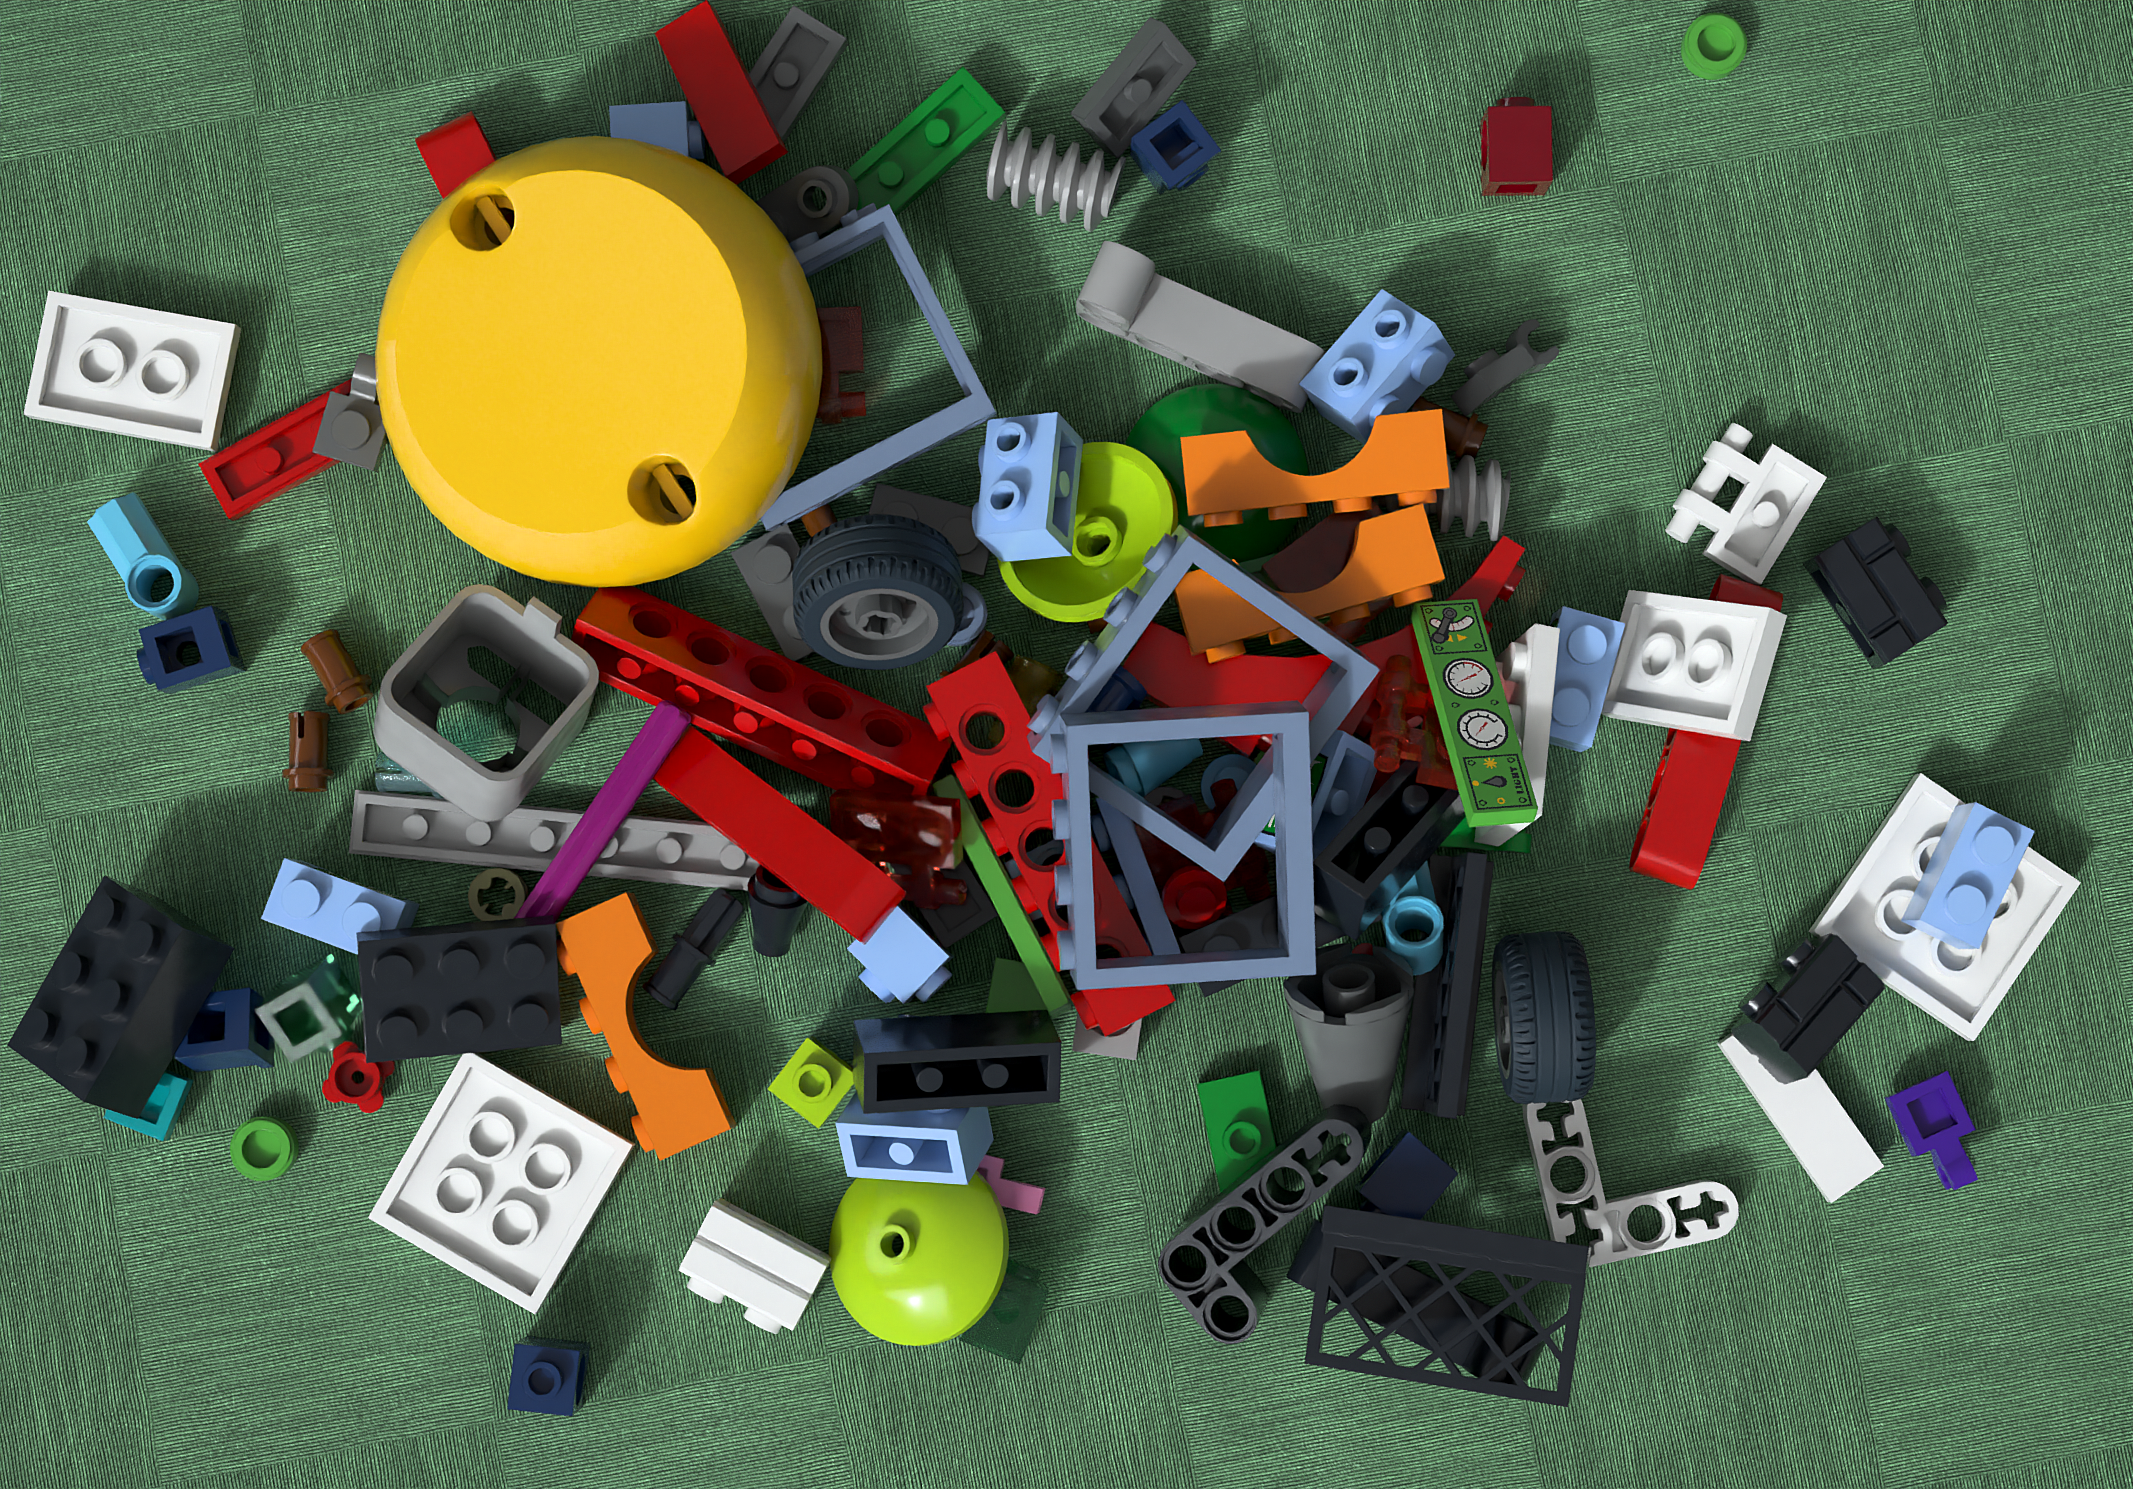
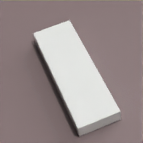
(1809, 1123)

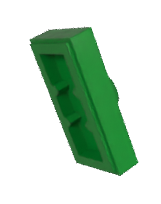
(1237, 1125)

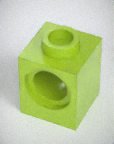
(814, 1082)

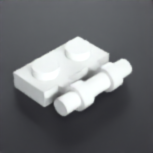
(1762, 515)

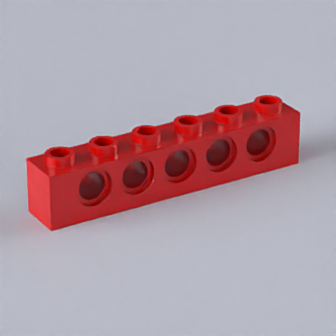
(988, 690)
(757, 696)

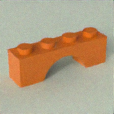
(1400, 458)
(1388, 559)
(609, 953)

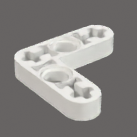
(1612, 1215)

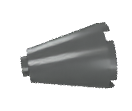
(1352, 1024)

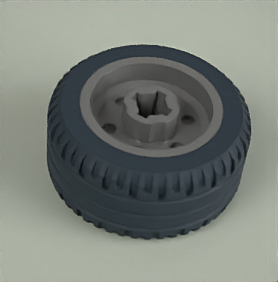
(877, 592)
(1543, 1017)

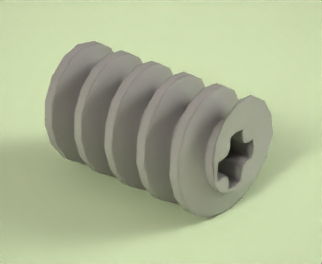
(1052, 177)
(1469, 497)

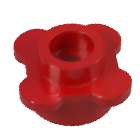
(340, 1081)

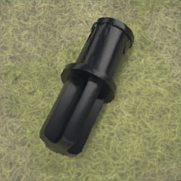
(695, 948)

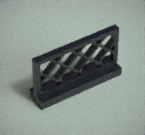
(1447, 996)
(1454, 1247)

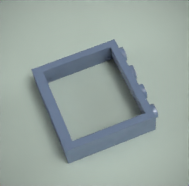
(815, 254)
(1127, 619)
(1293, 841)

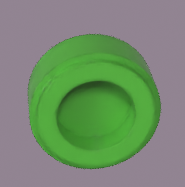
(1713, 46)
(264, 1148)

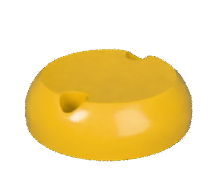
(596, 356)

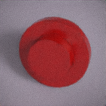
(1193, 897)

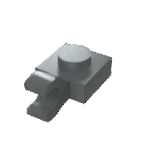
(1494, 374)
(353, 423)

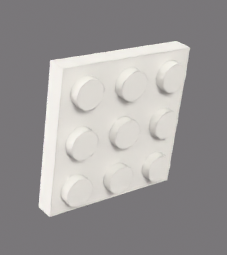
(1946, 982)
(501, 1181)

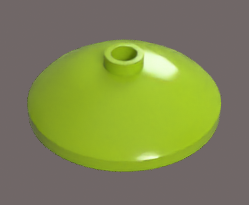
(1120, 504)
(948, 1262)

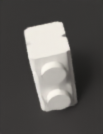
(754, 1266)

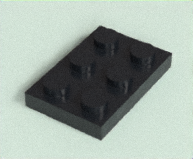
(459, 988)

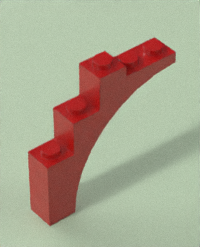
(1178, 679)

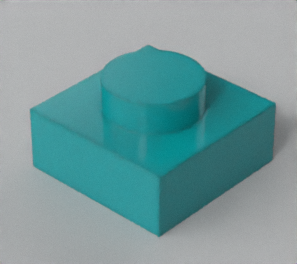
(161, 1110)

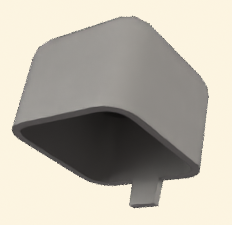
(437, 675)

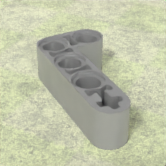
(1194, 329)

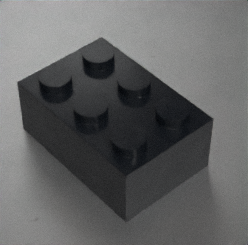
(120, 998)

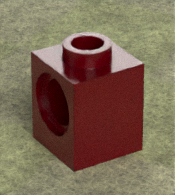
(1516, 148)

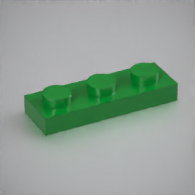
(926, 144)

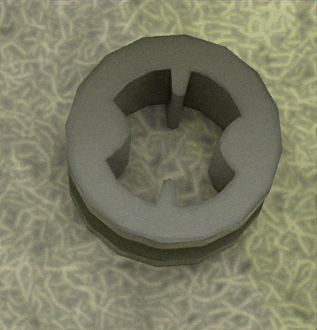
(486, 881)

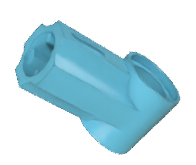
(142, 556)
(1415, 909)

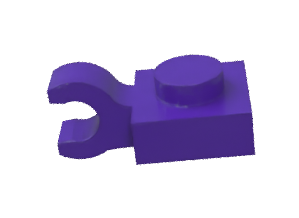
(1932, 1120)

